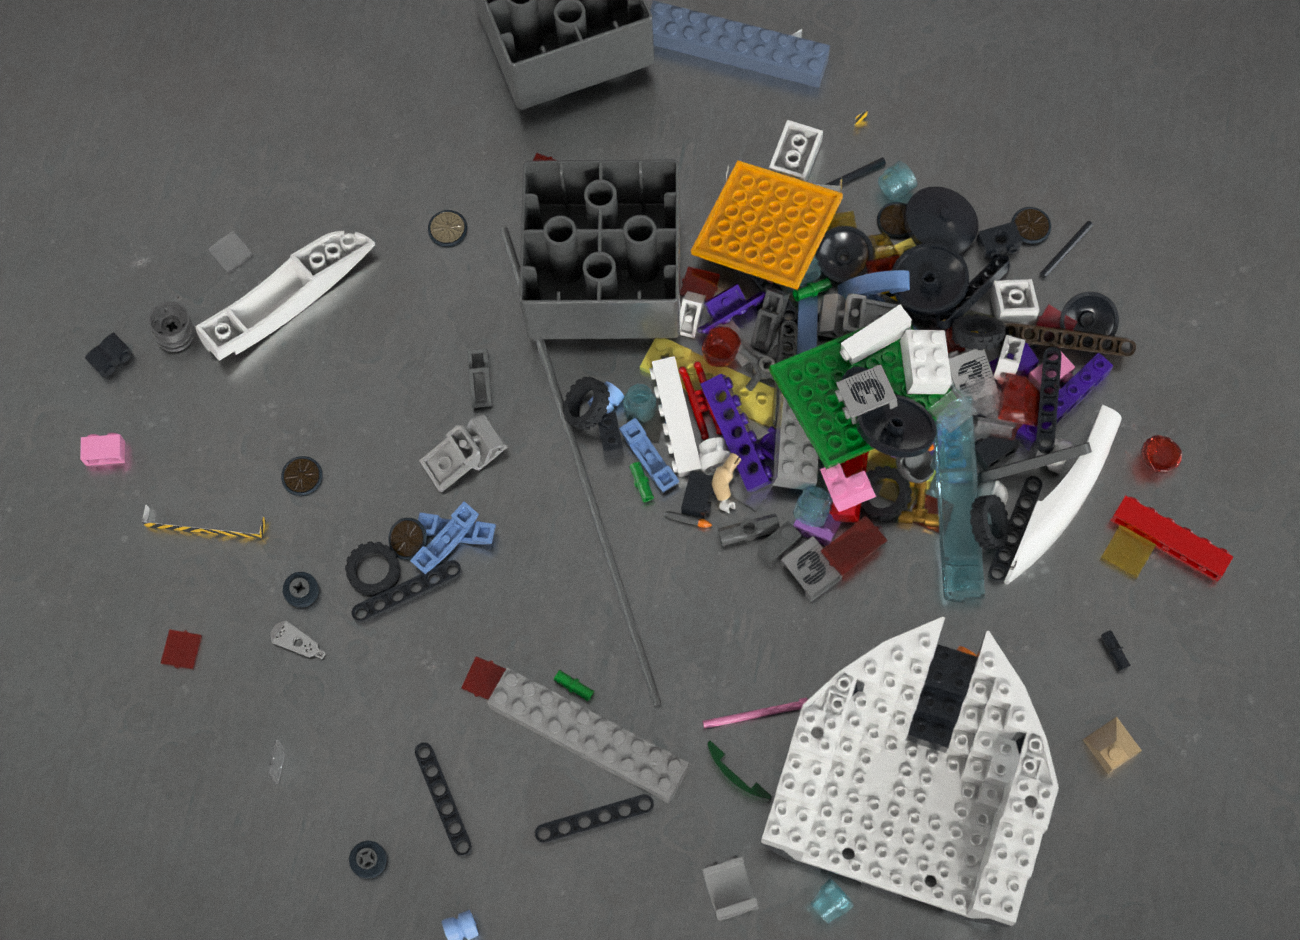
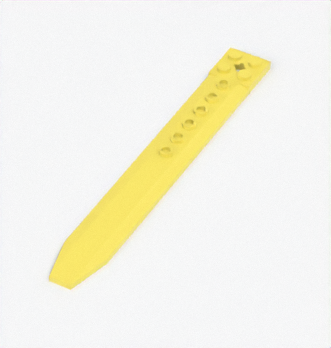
(755, 403)

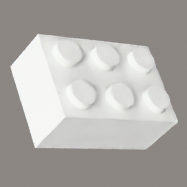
(796, 150)
(925, 362)

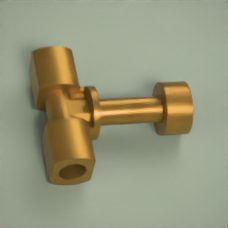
(920, 514)

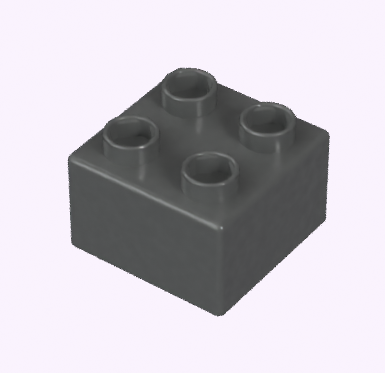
(566, 44)
(584, 226)

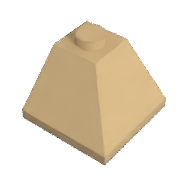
(1112, 745)

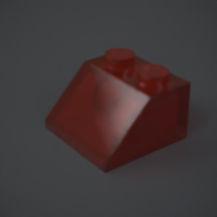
(1019, 400)

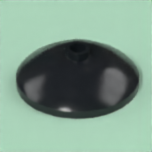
(848, 242)
(1102, 313)

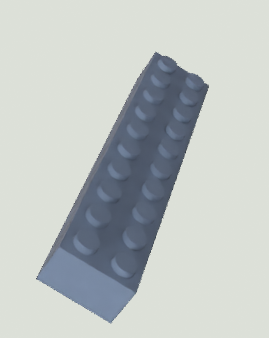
(739, 44)

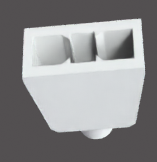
(1004, 365)

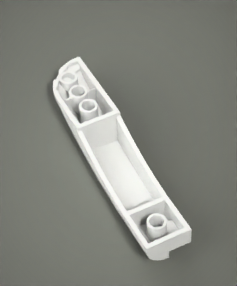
(283, 293)
(1063, 503)

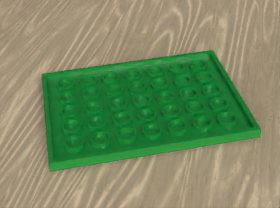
(810, 388)

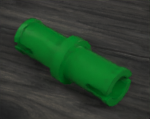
(812, 289)
(641, 482)
(574, 685)

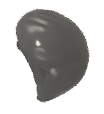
(917, 468)

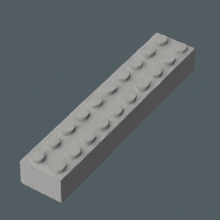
(588, 735)

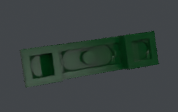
(755, 792)

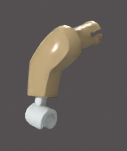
(721, 481)

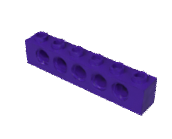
(712, 389)
(1069, 396)

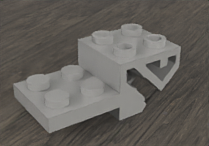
(843, 316)
(463, 451)

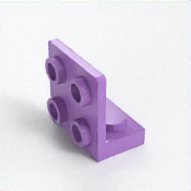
(823, 534)

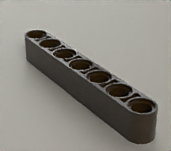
(1077, 338)

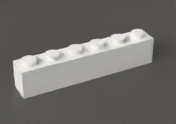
(676, 415)

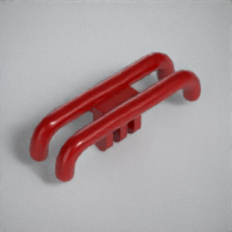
(698, 399)

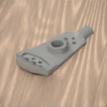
(290, 636)

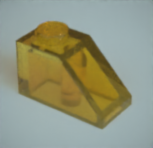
(881, 245)

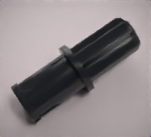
(1115, 650)

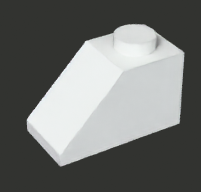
(691, 313)

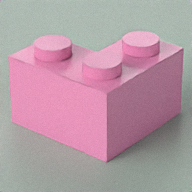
(847, 491)

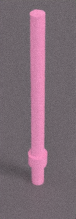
(754, 714)

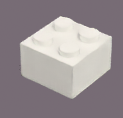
(1014, 301)

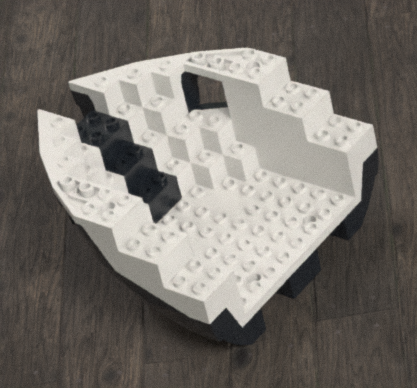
(922, 773)

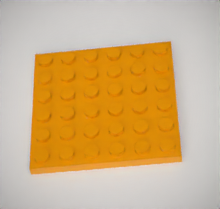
(767, 224)

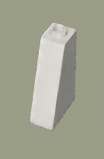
(876, 335)

